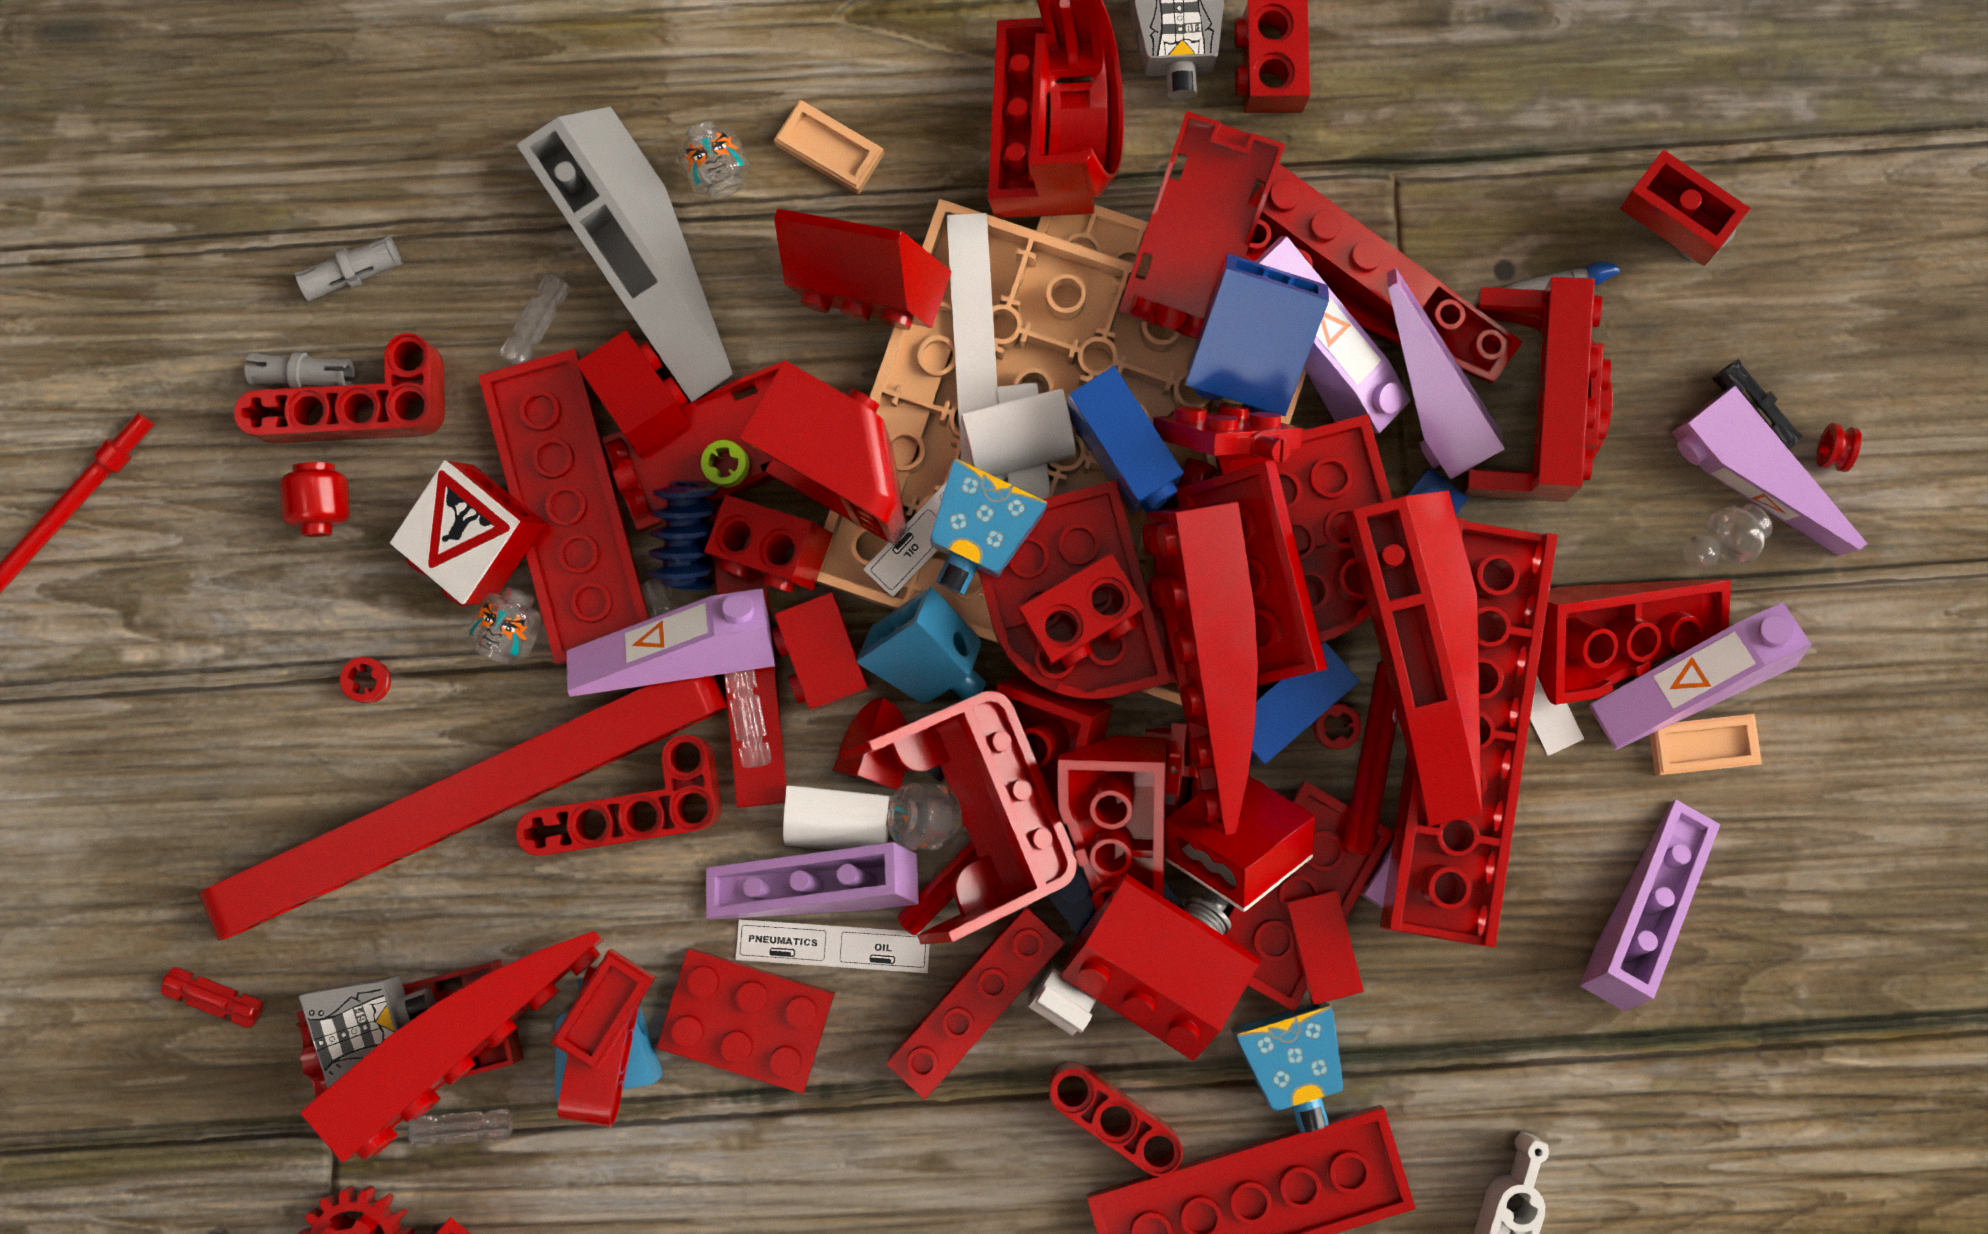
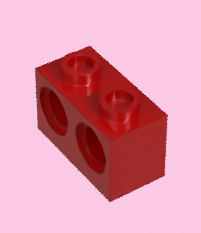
(1282, 56)
(770, 538)
(1074, 599)

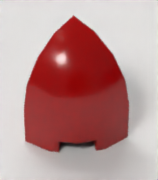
(881, 764)

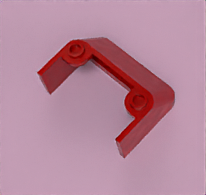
(830, 450)
(1001, 803)

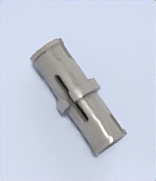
(348, 268)
(298, 371)

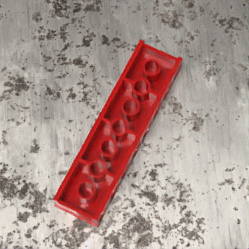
(1453, 874)

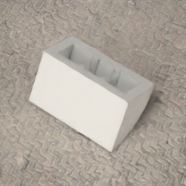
(1019, 433)
(834, 818)

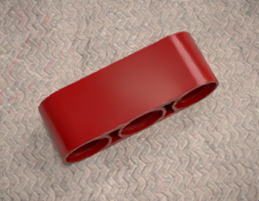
(597, 1094)
(1129, 1139)

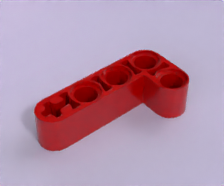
(343, 402)
(620, 810)

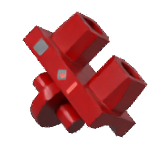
(1178, 767)

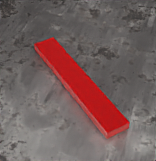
(765, 783)

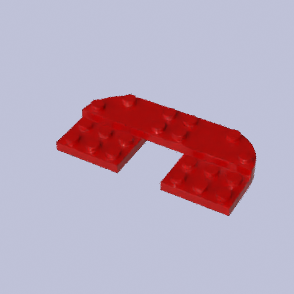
(1321, 486)

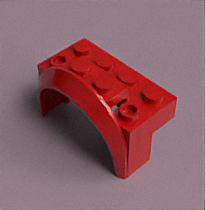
(1085, 117)
(1572, 389)

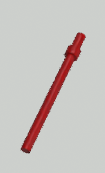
(109, 458)

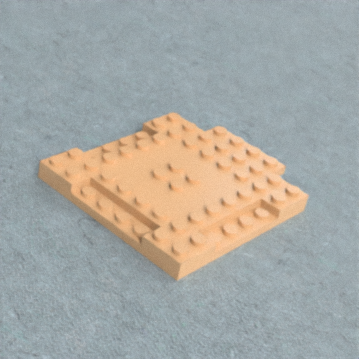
(1052, 326)

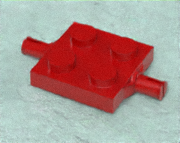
(1230, 431)

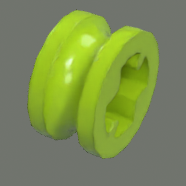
(736, 453)

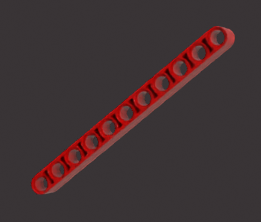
(458, 803)

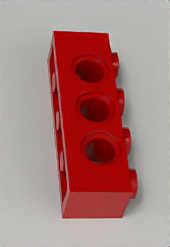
(975, 1001)

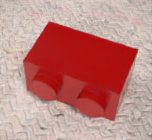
(1684, 208)
(634, 393)
(820, 653)

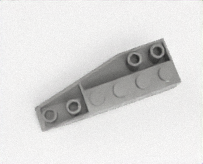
(633, 237)

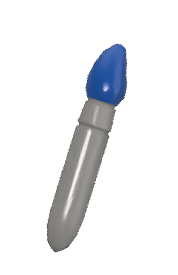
(1598, 270)

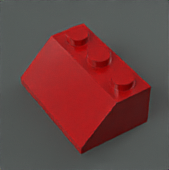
(859, 269)
(1160, 967)

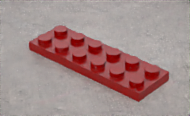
(563, 476)
(1273, 1186)

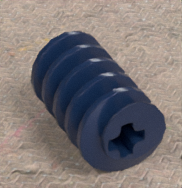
(684, 534)

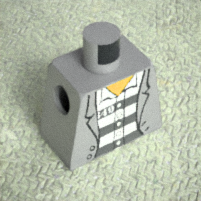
(1177, 40)
(356, 1018)

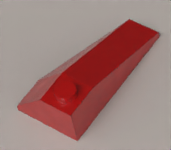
(1621, 629)
(1116, 811)

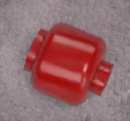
(314, 498)

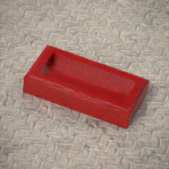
(1324, 947)
(603, 1009)

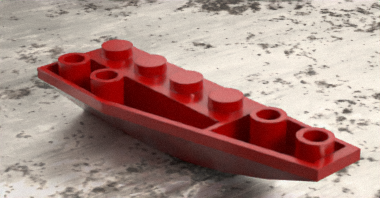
(1356, 268)
(1428, 641)
(1212, 643)
(438, 1047)

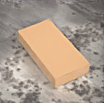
(829, 146)
(1706, 745)

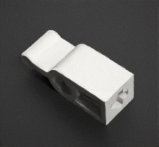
(1061, 1001)
(1494, 1214)

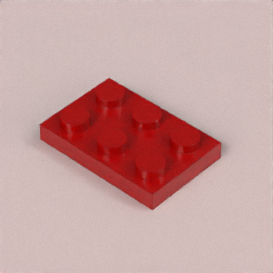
(746, 1020)

